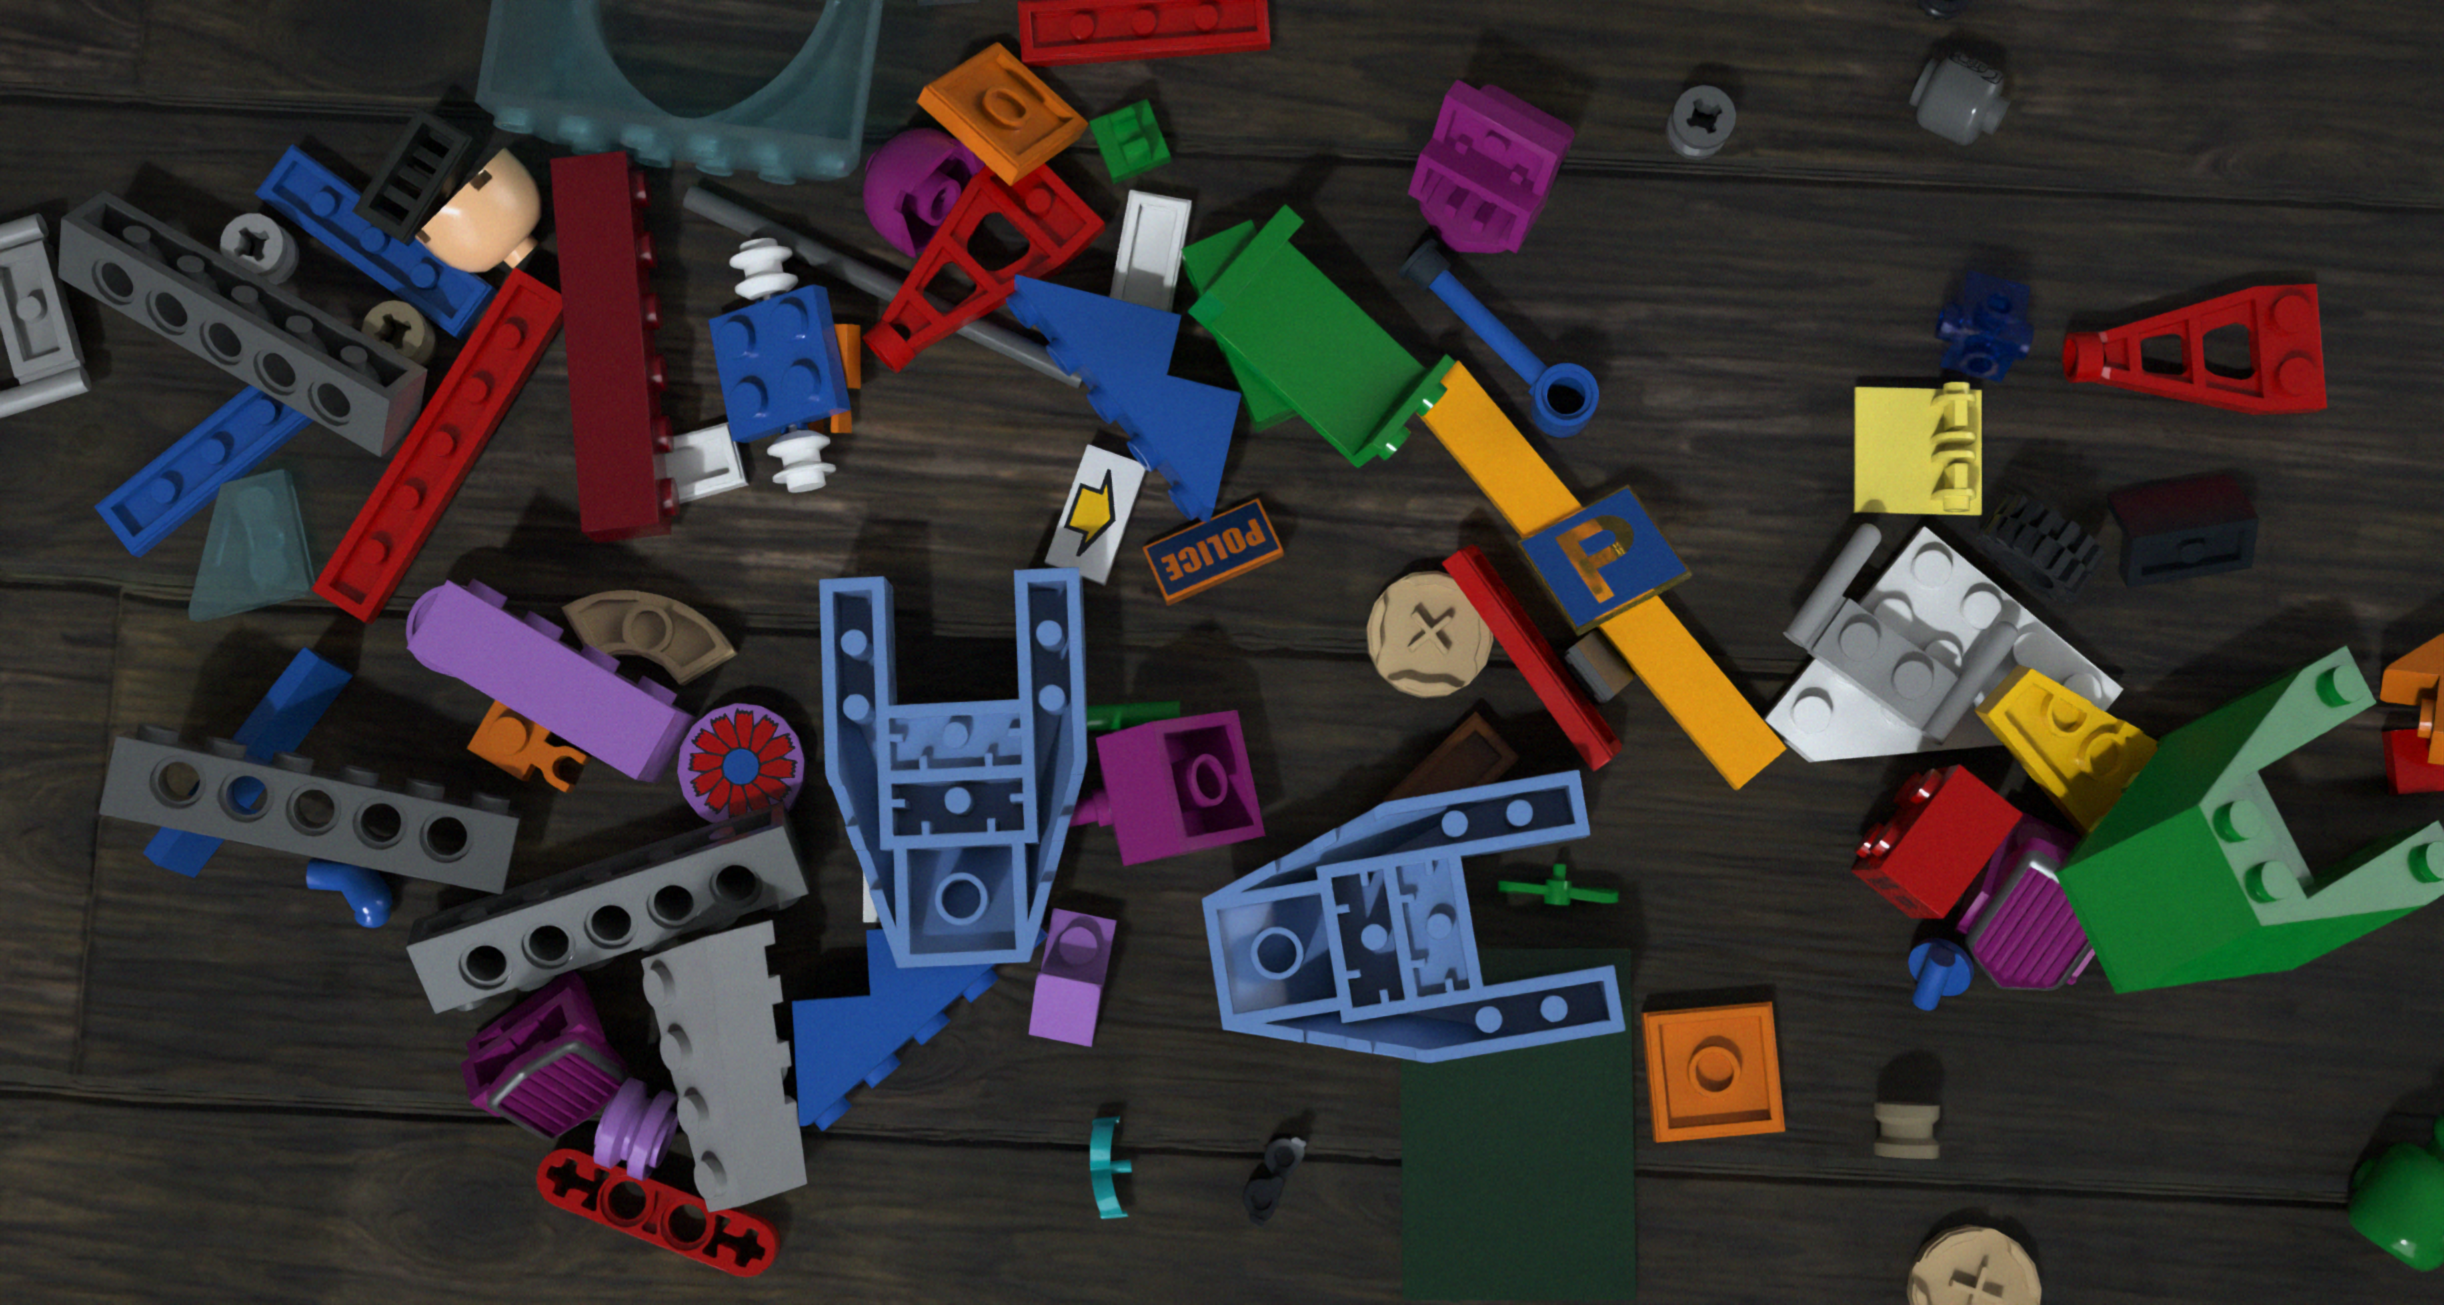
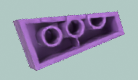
(551, 682)

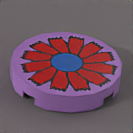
(741, 762)

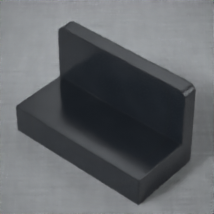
(2183, 530)

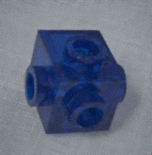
(1979, 338)

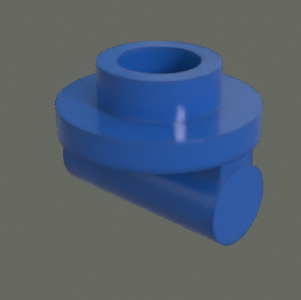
(1939, 970)

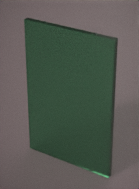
(1522, 1159)

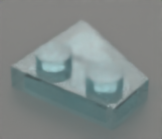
(252, 549)

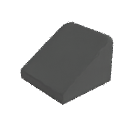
(1597, 667)

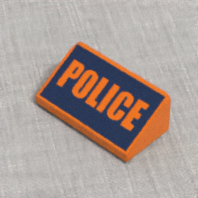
(1213, 551)

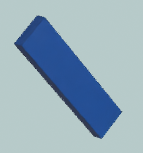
(324, 208)
(195, 466)
(274, 725)

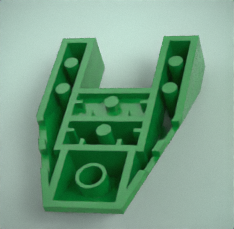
(2198, 867)

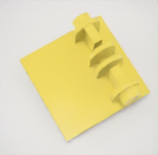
(1918, 450)

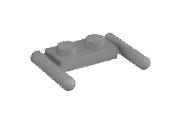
(36, 320)
(1884, 661)

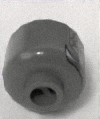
(1959, 98)

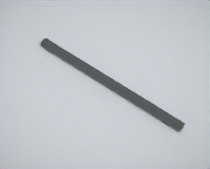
(868, 278)

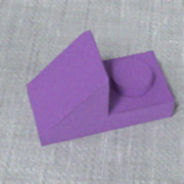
(1072, 977)

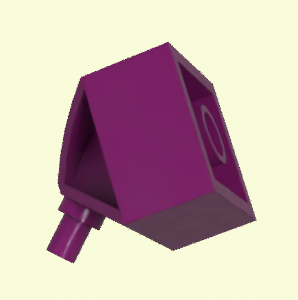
(1174, 788)

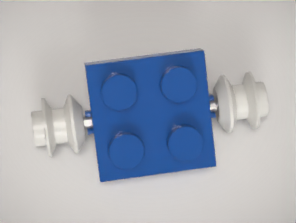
(780, 364)

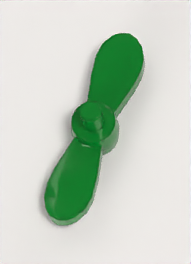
(1558, 890)

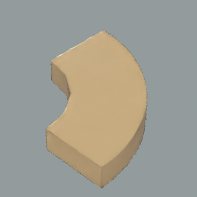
(650, 628)

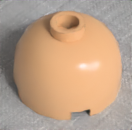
(487, 218)

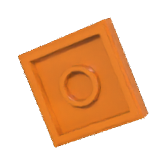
(1002, 113)
(1712, 1071)

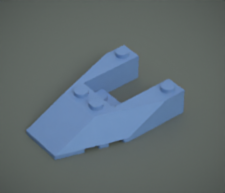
(956, 800)
(1374, 935)

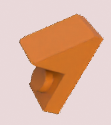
(2419, 681)

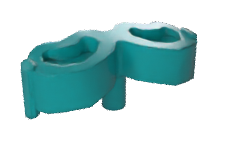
(1102, 1168)

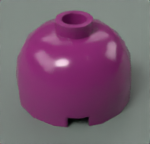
(915, 185)

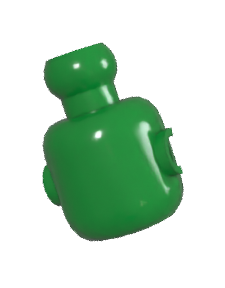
(2402, 1201)

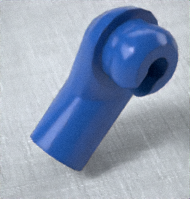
(360, 885)

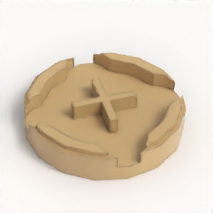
(1427, 636)
(1972, 1268)

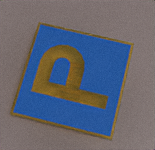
(1604, 560)

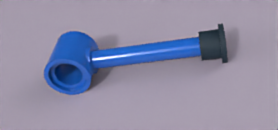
(1431, 272)

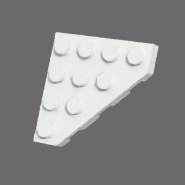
(1948, 613)

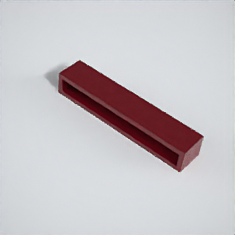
(612, 347)

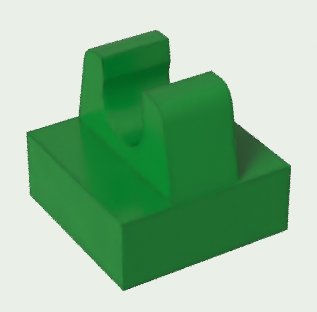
(1130, 141)

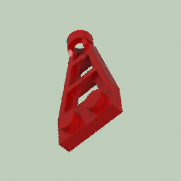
(1037, 206)
(2282, 348)

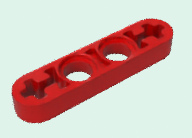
(655, 1220)

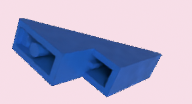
(1125, 363)
(857, 1036)

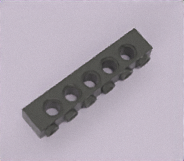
(241, 322)
(140, 793)
(459, 977)

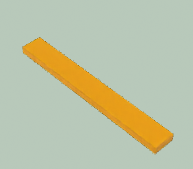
(1645, 635)

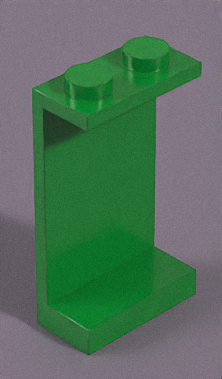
(1317, 346)

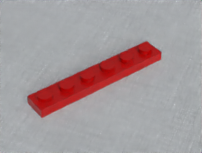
(442, 447)

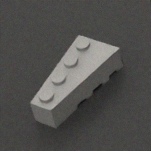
(728, 1064)

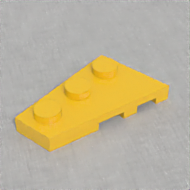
(2065, 743)

